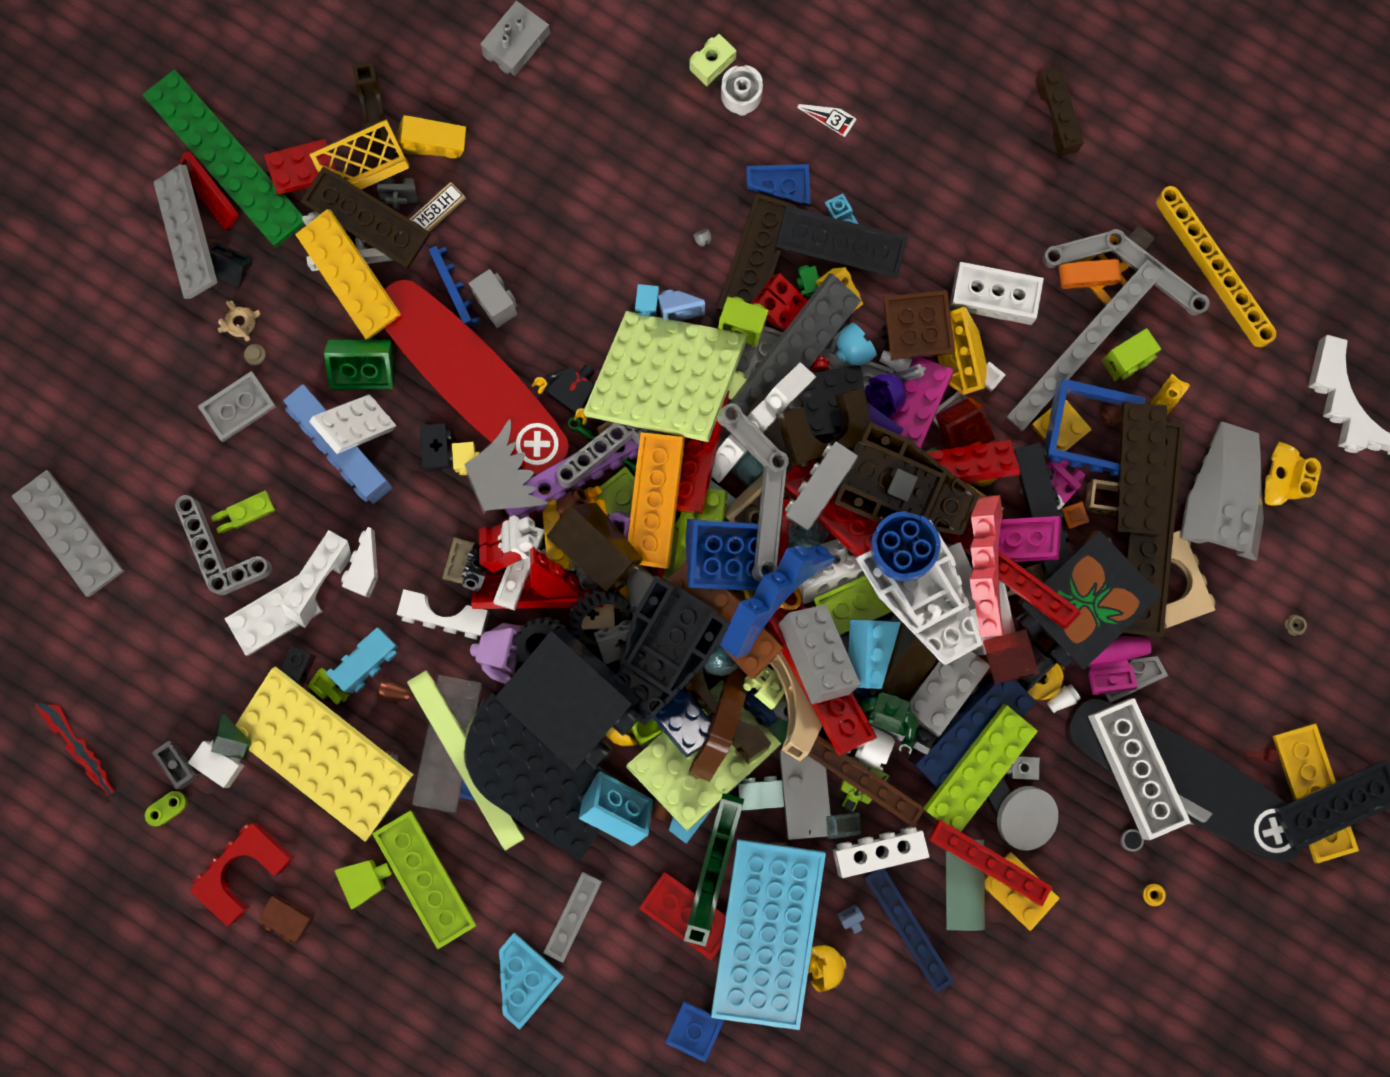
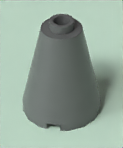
(638, 585)

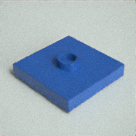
(694, 1031)

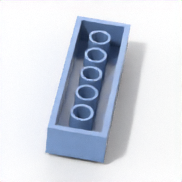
(354, 464)

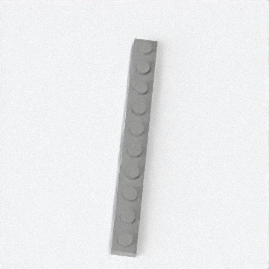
(1085, 344)

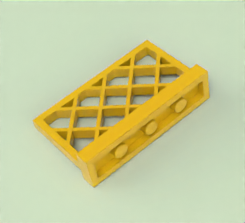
(374, 174)

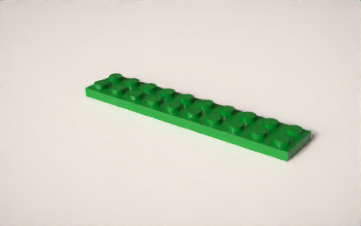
(224, 158)

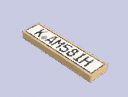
(438, 207)

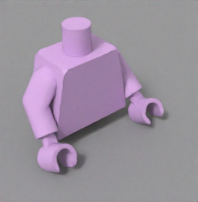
(497, 652)

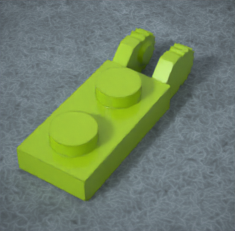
(245, 512)

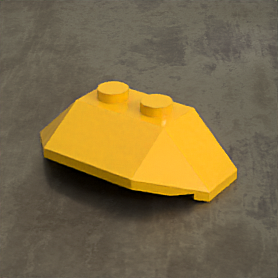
(969, 357)

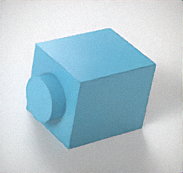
(647, 300)

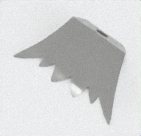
(496, 476)

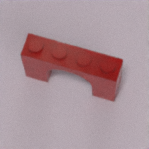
(213, 886)

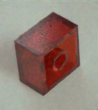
(965, 424)
(1011, 657)

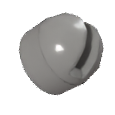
(702, 237)

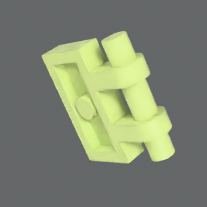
(768, 691)

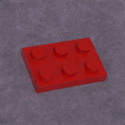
(294, 168)

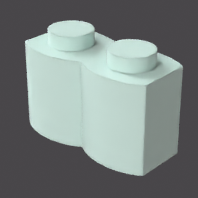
(761, 794)

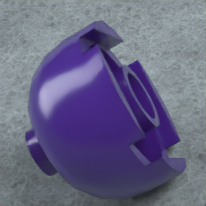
(886, 393)

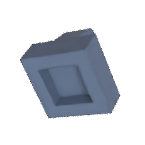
(851, 917)

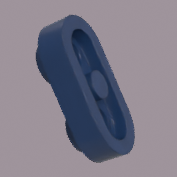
(762, 713)

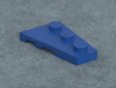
(781, 181)

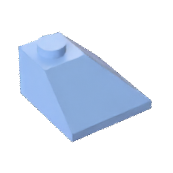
(680, 306)

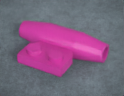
(1111, 670)

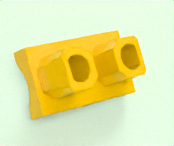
(1170, 393)

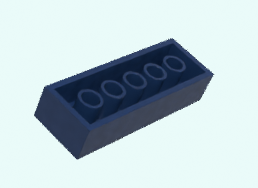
(967, 726)

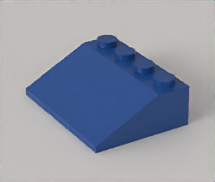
(721, 554)

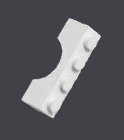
(416, 607)

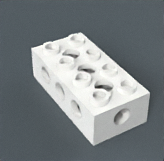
(1004, 282)
(842, 571)
(914, 850)

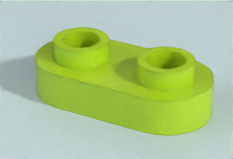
(165, 808)

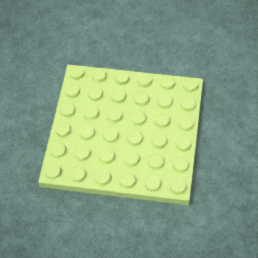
(666, 376)

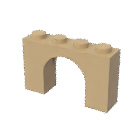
(1196, 599)

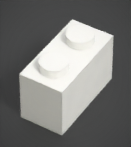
(216, 766)

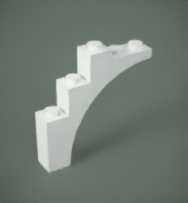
(1331, 377)
(763, 417)

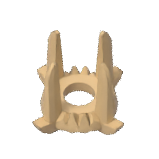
(239, 331)

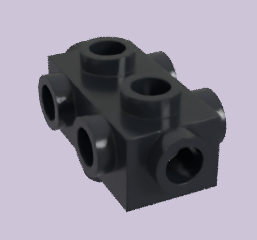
(474, 572)

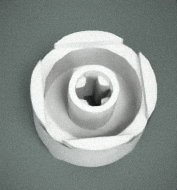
(732, 92)
(876, 751)

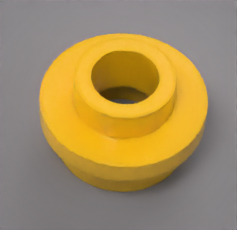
(1160, 894)

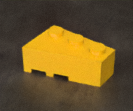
(430, 137)

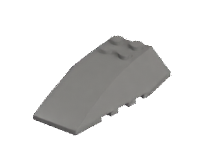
(1228, 494)

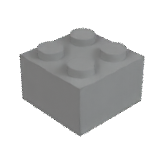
(493, 298)

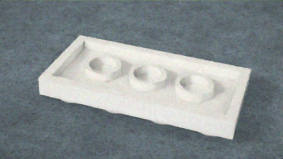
(352, 423)
(263, 620)

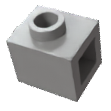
(1024, 768)

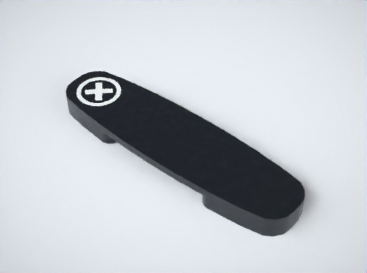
(1239, 804)

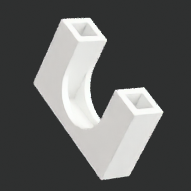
(330, 555)

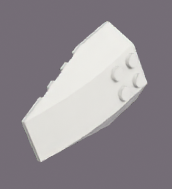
(930, 606)

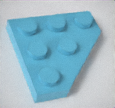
(524, 980)

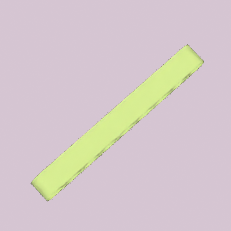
(454, 742)

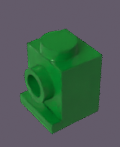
(807, 280)

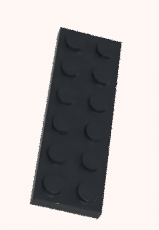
(841, 242)
(1336, 806)

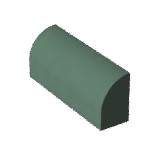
(964, 895)

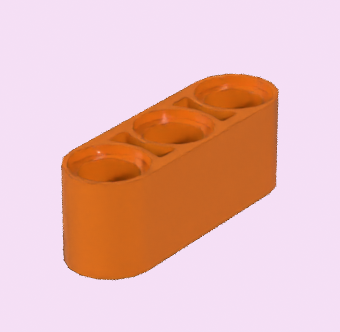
(1090, 274)

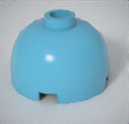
(853, 346)

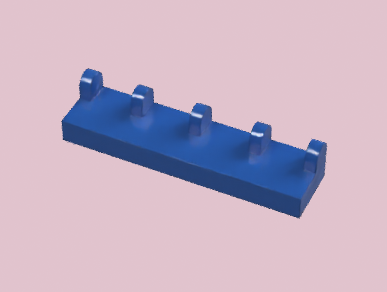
(451, 287)

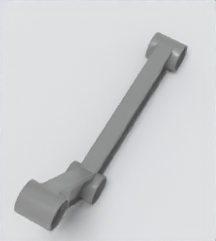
(1134, 257)
(772, 485)

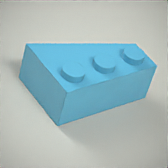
(871, 650)
(363, 661)

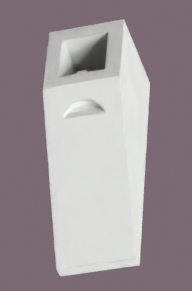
(363, 570)

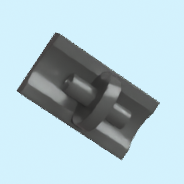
(397, 193)

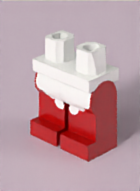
(505, 543)

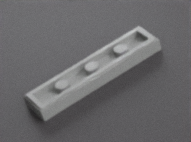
(572, 917)

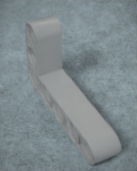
(595, 458)
(212, 553)

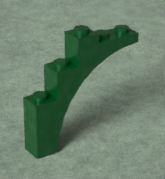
(713, 870)

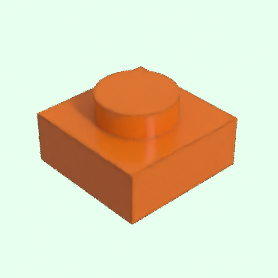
(1075, 514)

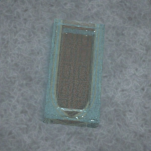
(843, 825)

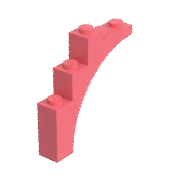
(985, 574)

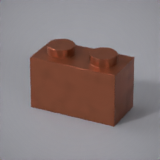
(285, 919)

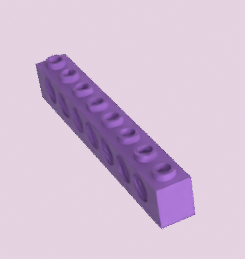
(549, 477)

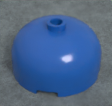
(898, 533)

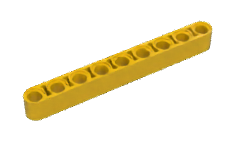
(1215, 277)

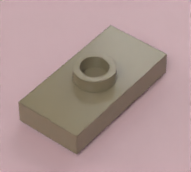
(457, 560)

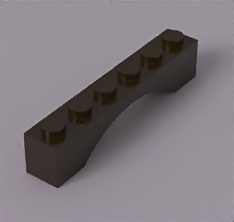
(748, 738)

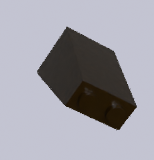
(596, 545)
(907, 665)

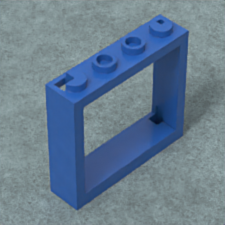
(1089, 391)

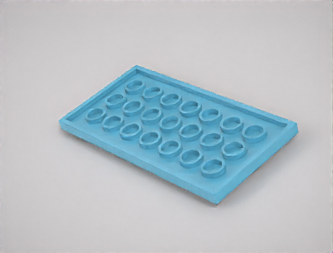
(768, 934)

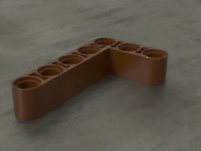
(722, 727)

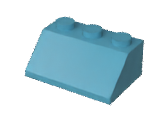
(617, 809)

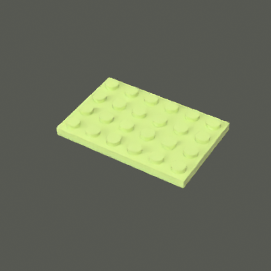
(686, 796)

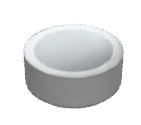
(1131, 840)

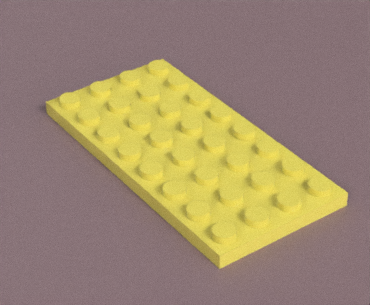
(322, 754)

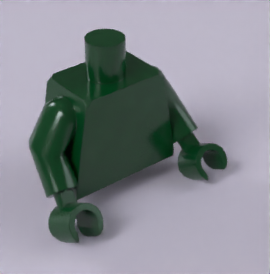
(892, 715)

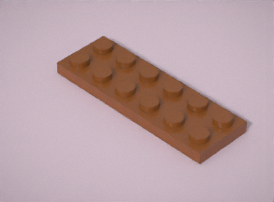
(765, 646)

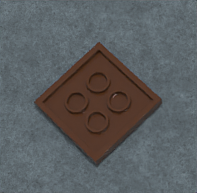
(918, 325)

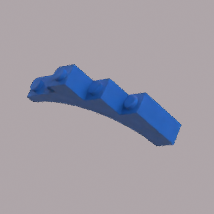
(774, 588)

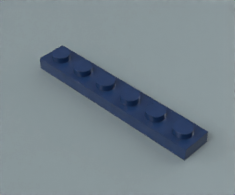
(909, 929)

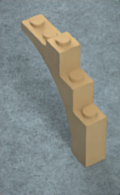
(802, 720)

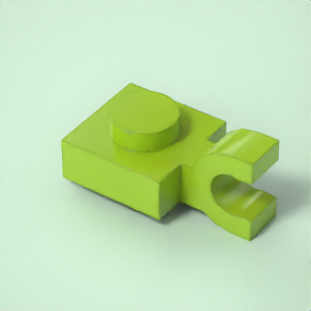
(325, 687)

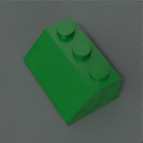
(359, 364)

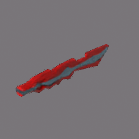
(76, 747)

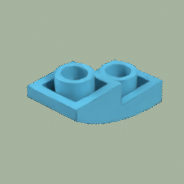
(840, 208)

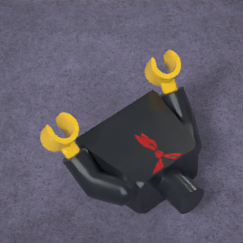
(569, 389)

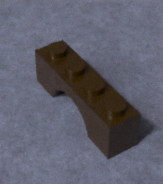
(1054, 92)
(371, 102)

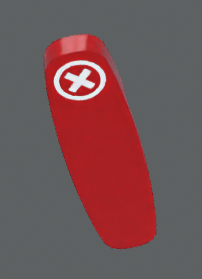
(473, 377)

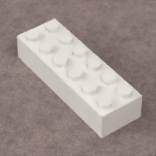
(1139, 769)

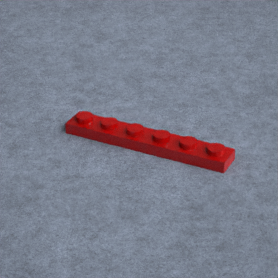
(990, 863)

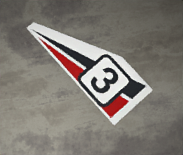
(832, 117)

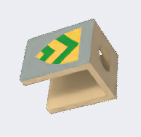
(1090, 496)

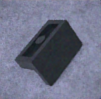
(229, 263)

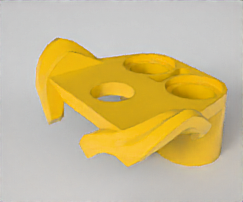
(1280, 490)

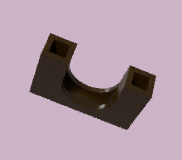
(802, 445)

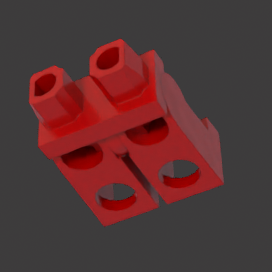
(781, 300)

